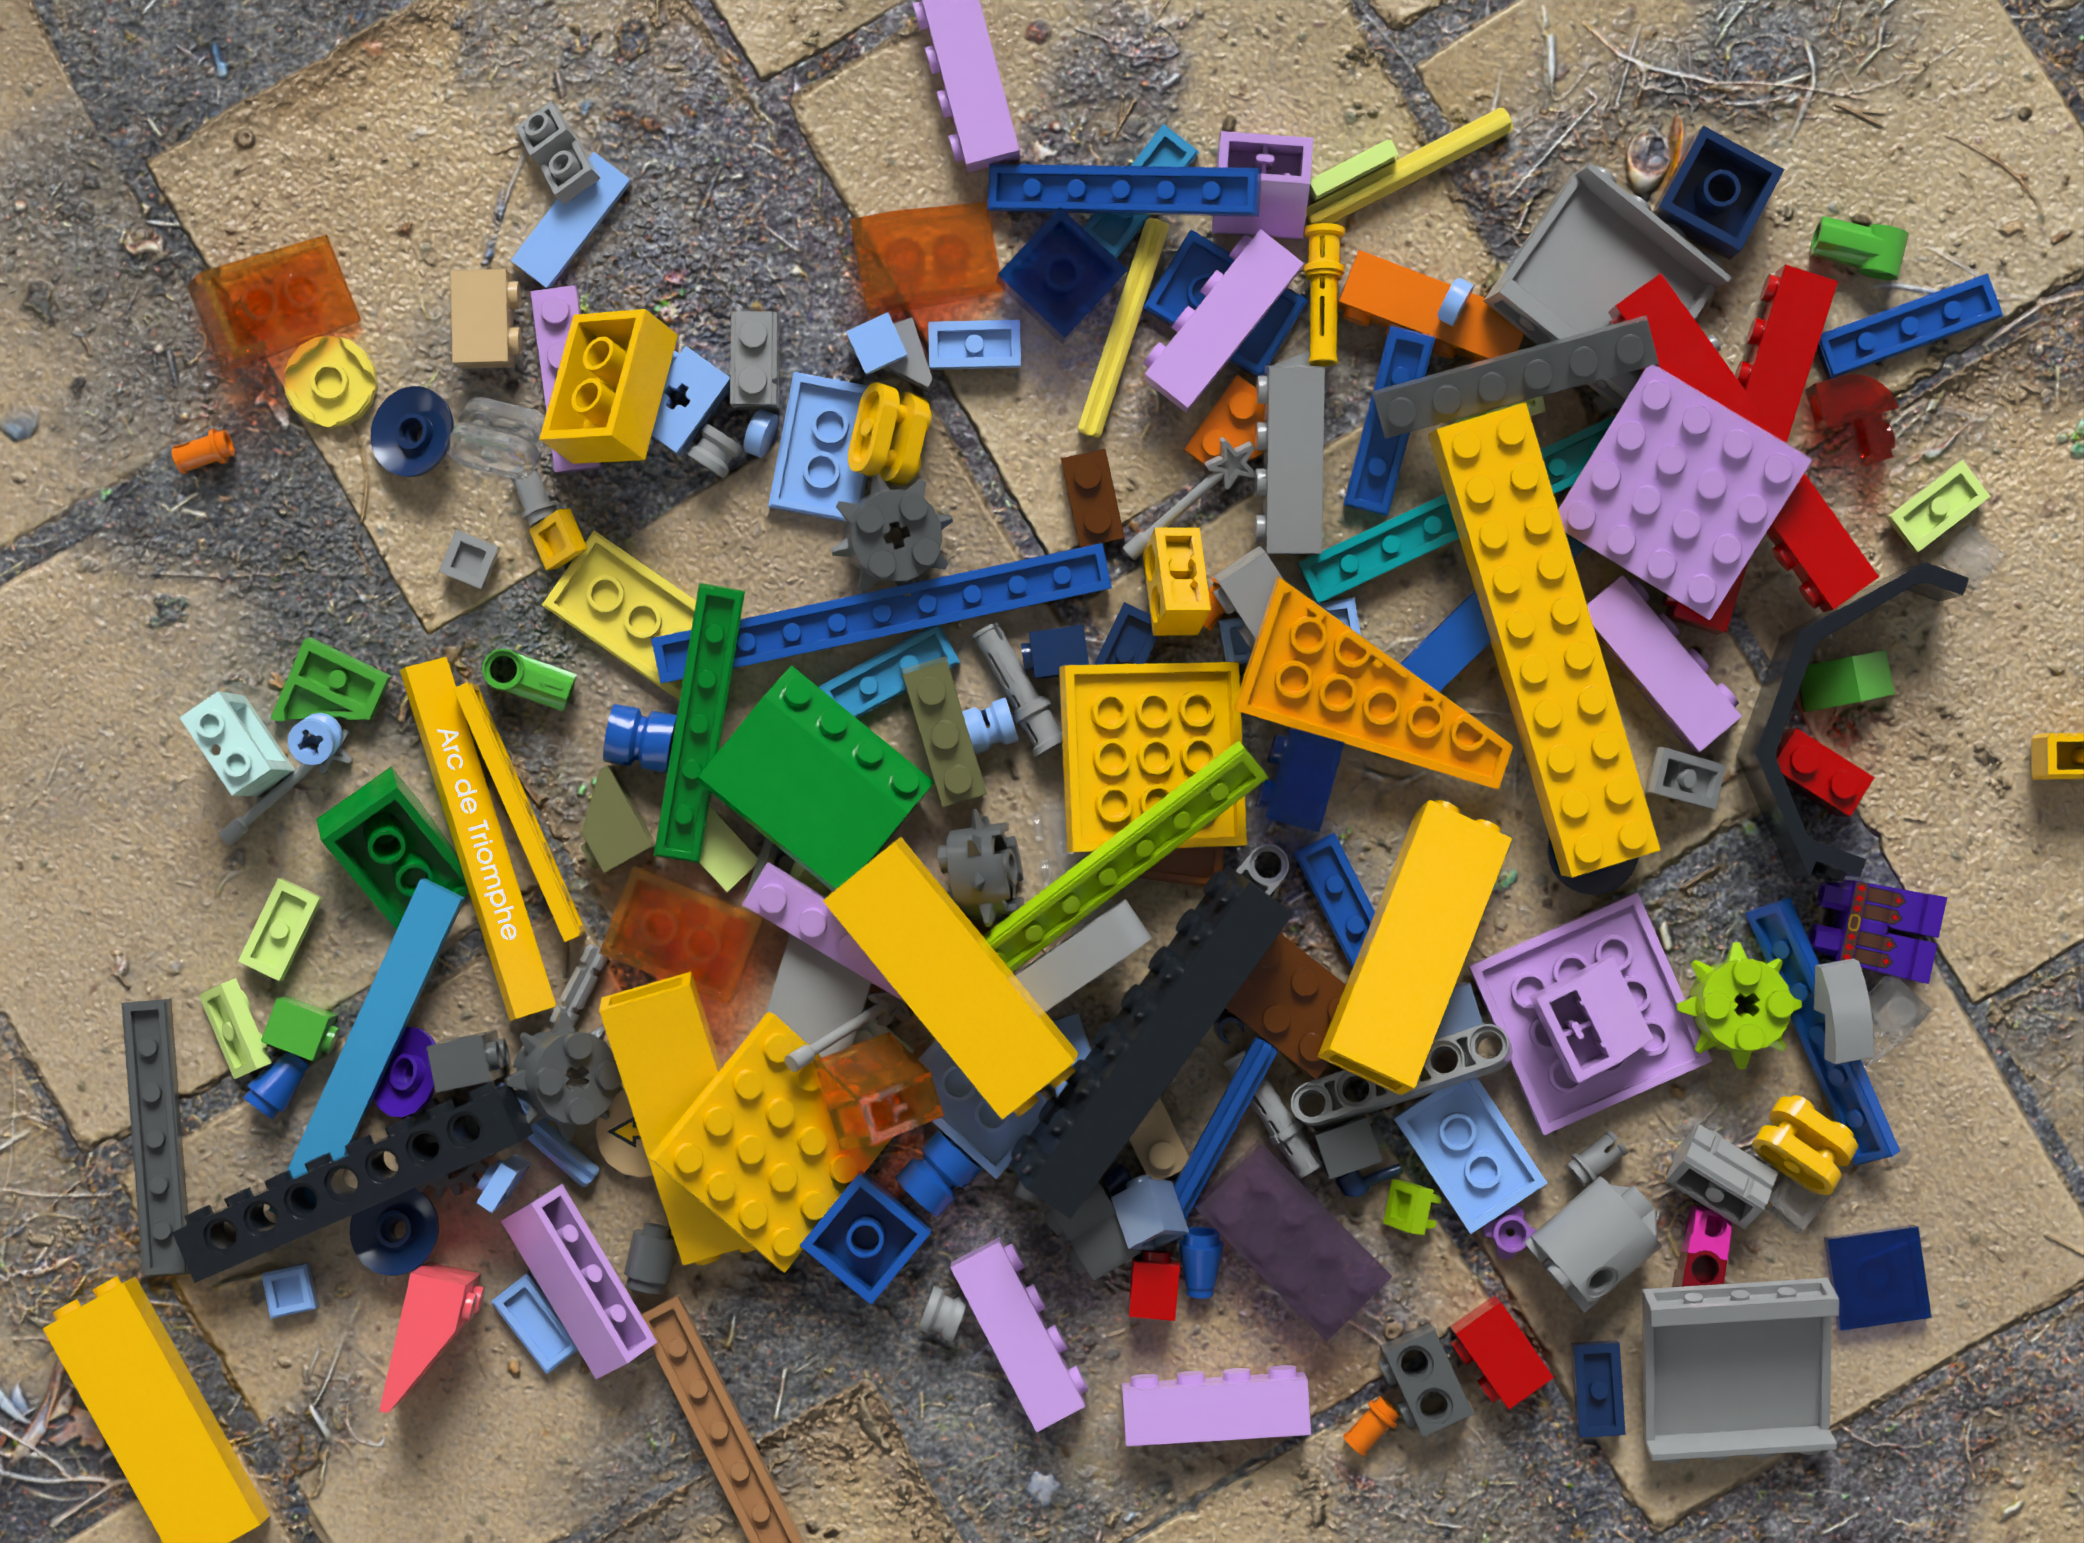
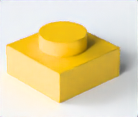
(558, 539)

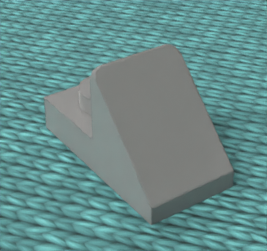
(1685, 778)

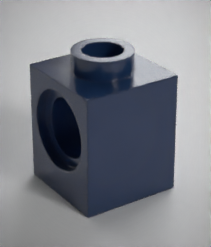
(1053, 649)

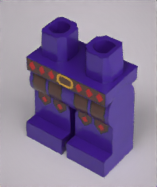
(1863, 923)

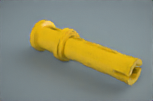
(1322, 270)

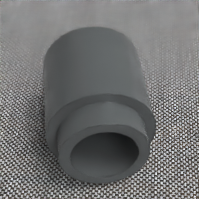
(650, 1258)

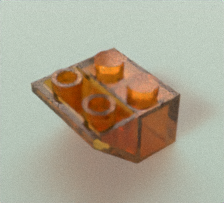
(876, 1091)

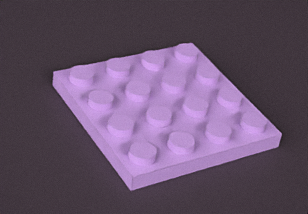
(1681, 490)
(1540, 961)

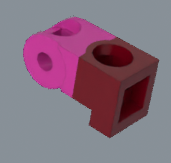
(1704, 1250)

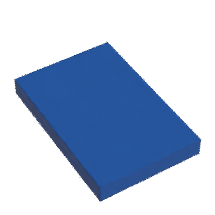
(1181, 288)

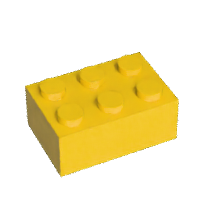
(609, 387)

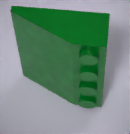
(815, 780)

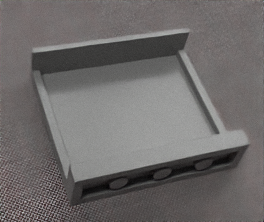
(1591, 255)
(1737, 1369)

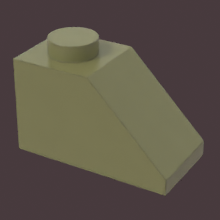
(613, 825)

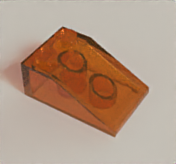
(925, 257)
(272, 302)

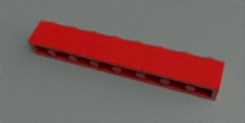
(1775, 380)
(1806, 529)

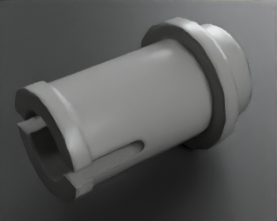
(533, 498)
(1594, 1159)

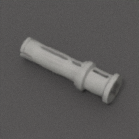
(1030, 708)

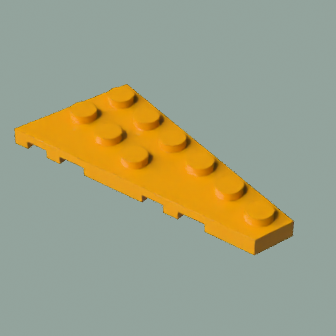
(1340, 686)

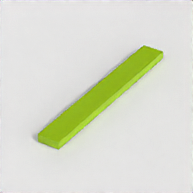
(1125, 856)

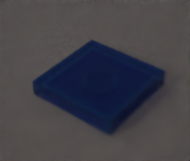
(1878, 1277)

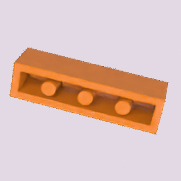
(1410, 300)

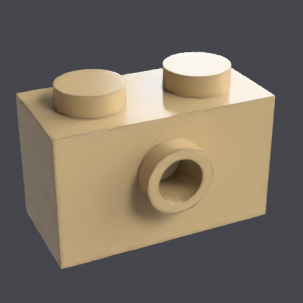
(484, 318)

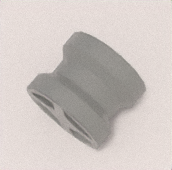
(715, 451)
(943, 1314)

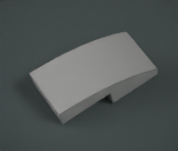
(557, 152)
(1845, 1002)

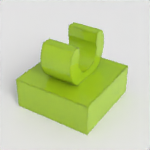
(1409, 1207)

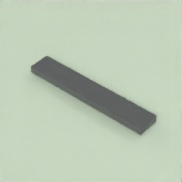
(155, 1134)

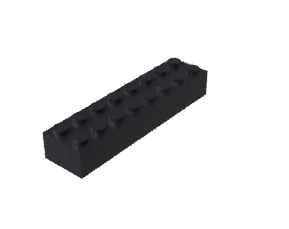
(1148, 1040)

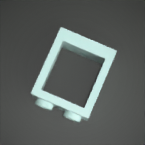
(249, 754)

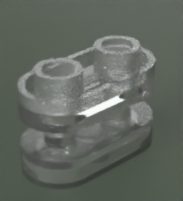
(497, 438)

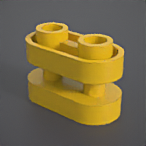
(889, 434)
(1805, 1144)

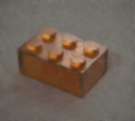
(681, 930)

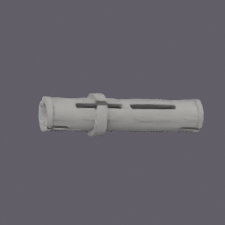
(1280, 1124)

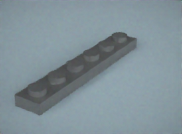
(1515, 377)

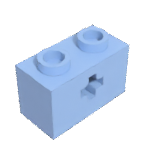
(706, 391)

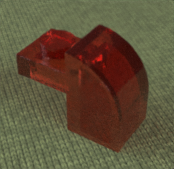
(1860, 402)

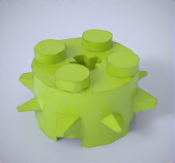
(1713, 1005)

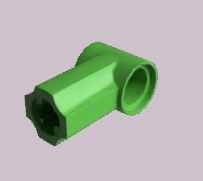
(1871, 249)
(533, 680)

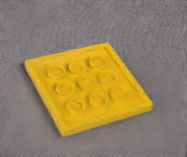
(1138, 737)
(763, 1146)

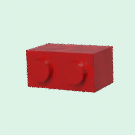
(1821, 773)
(1501, 1353)

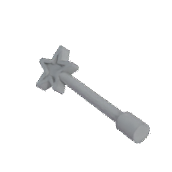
(1225, 466)
(239, 826)
(886, 1009)

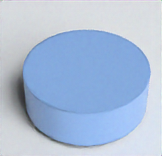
(1455, 301)
(760, 433)

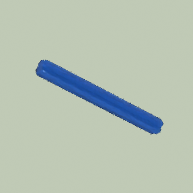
(1223, 1122)

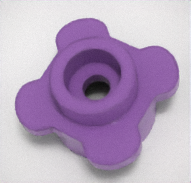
(1497, 1229)

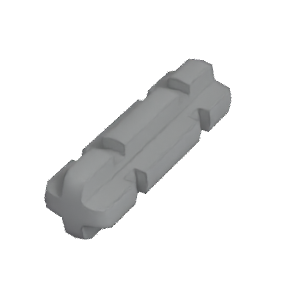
(581, 984)

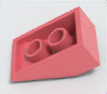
(433, 1313)

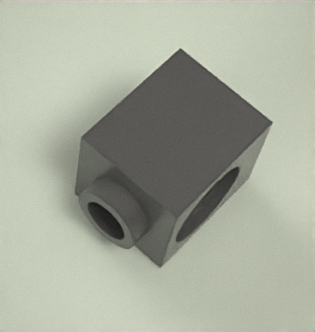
(1349, 1146)

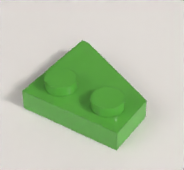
(330, 684)

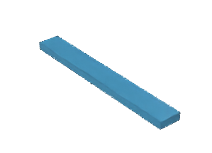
(378, 1026)

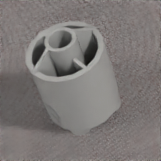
(1597, 1240)

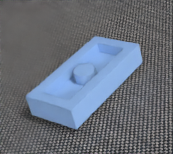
(974, 344)
(501, 1181)

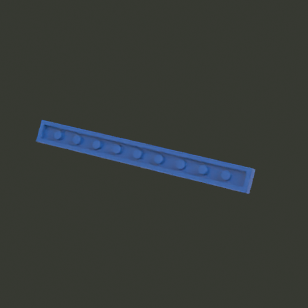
(891, 612)

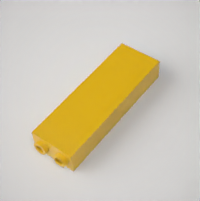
(1415, 947)
(953, 980)
(664, 1066)
(154, 1417)

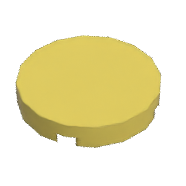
(330, 381)

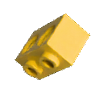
(1176, 581)

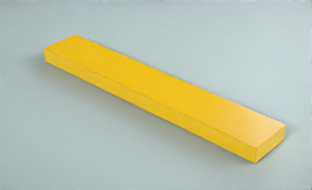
(520, 811)

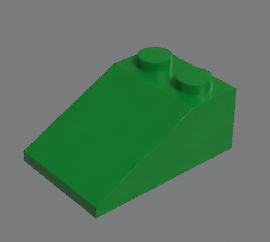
(390, 844)

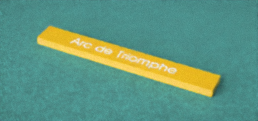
(477, 838)

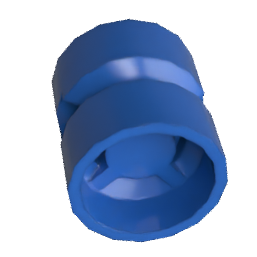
(639, 738)
(938, 1173)

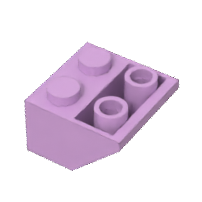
(1284, 182)
(1591, 1019)

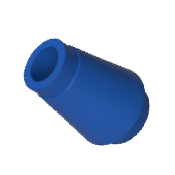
(277, 1084)
(1200, 1259)

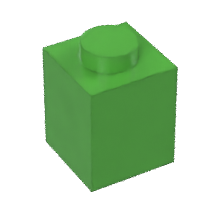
(301, 1028)

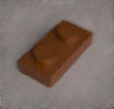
(1092, 498)

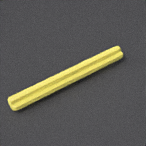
(1410, 168)
(1123, 327)

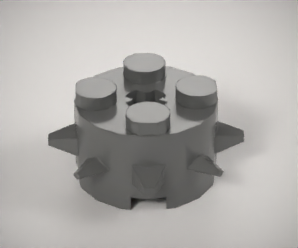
(870, 519)
(982, 869)
(542, 1082)

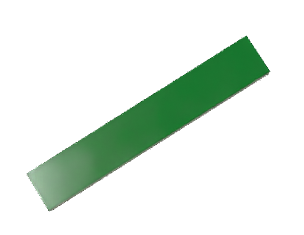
(699, 721)

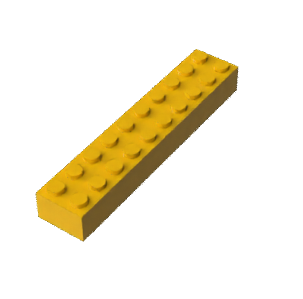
(1544, 640)

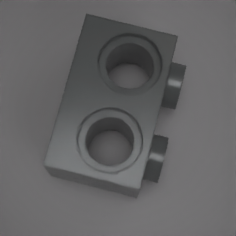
(468, 1060)
(1433, 1376)

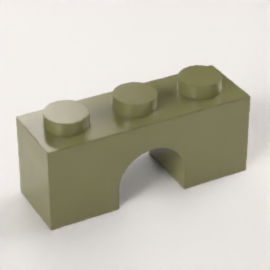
(944, 731)

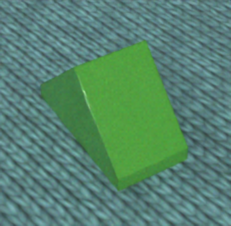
(1846, 681)

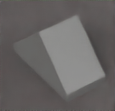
(914, 367)

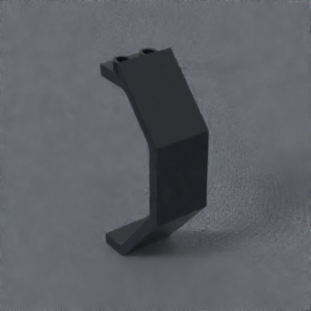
(1759, 745)

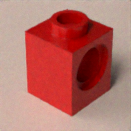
(1154, 1286)

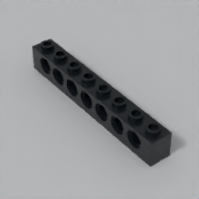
(211, 1251)

